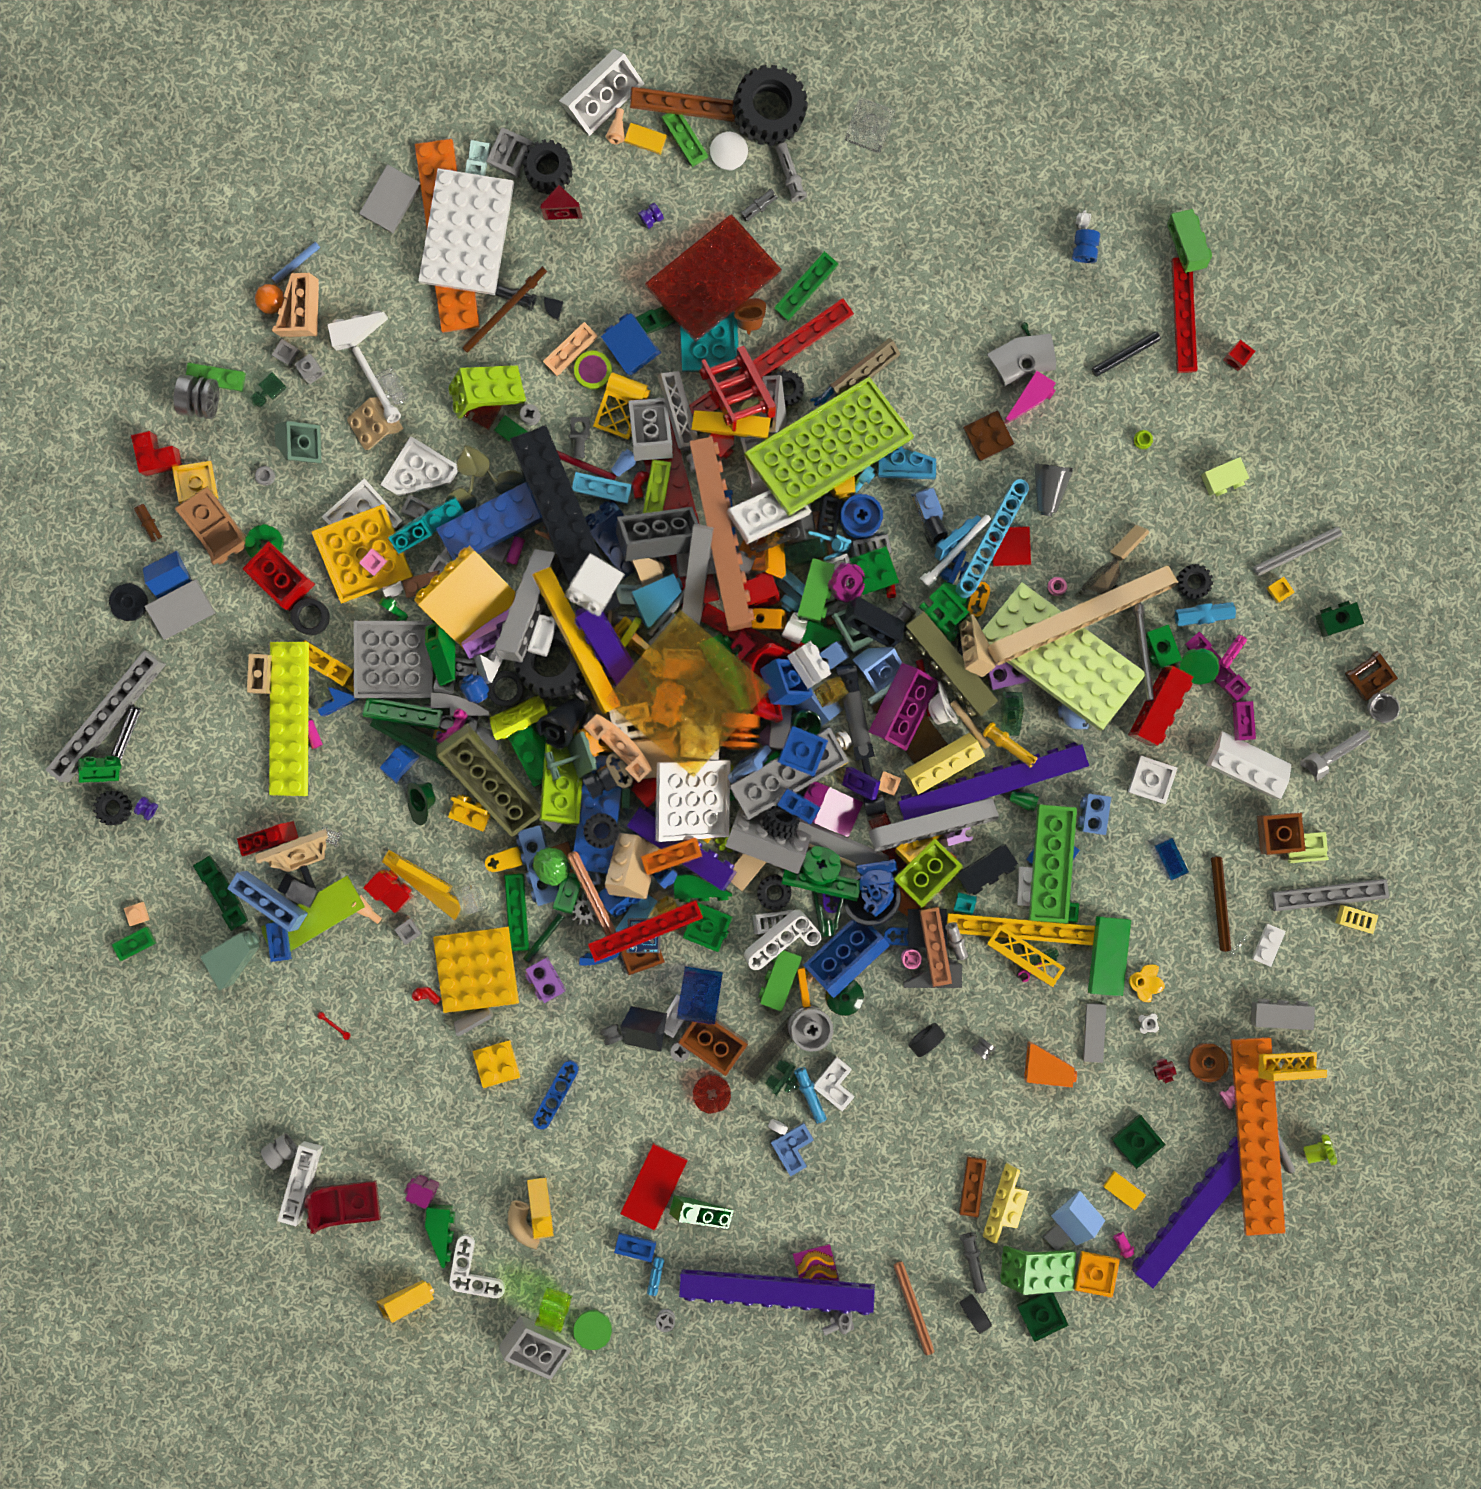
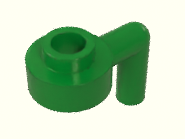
(389, 604)

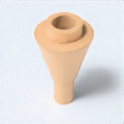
(616, 133)
(367, 911)

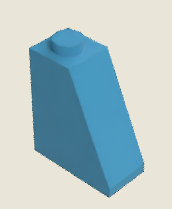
(656, 598)

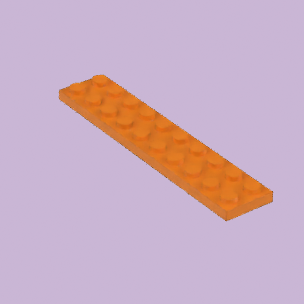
(455, 306)
(1257, 1139)

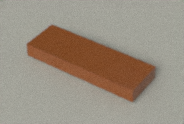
(972, 1186)

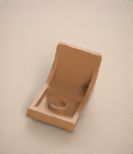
(212, 525)

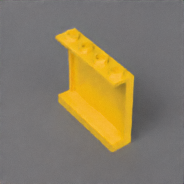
(465, 595)

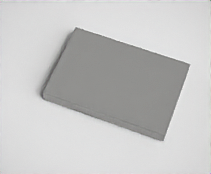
(390, 199)
(180, 609)

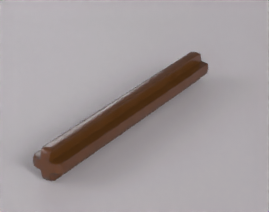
(1221, 903)

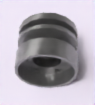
(196, 396)

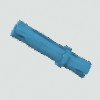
(807, 1089)

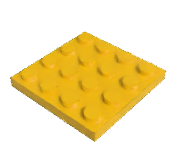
(348, 542)
(476, 969)

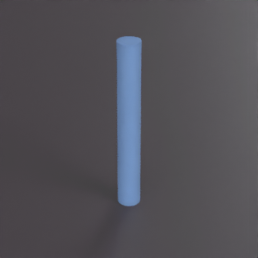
(296, 262)

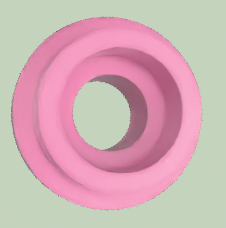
(1063, 586)

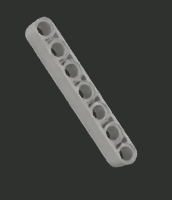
(933, 824)

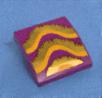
(816, 1263)

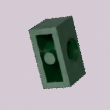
(1350, 616)

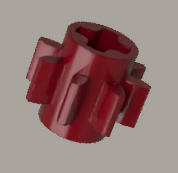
(1164, 1070)

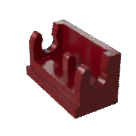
(745, 641)

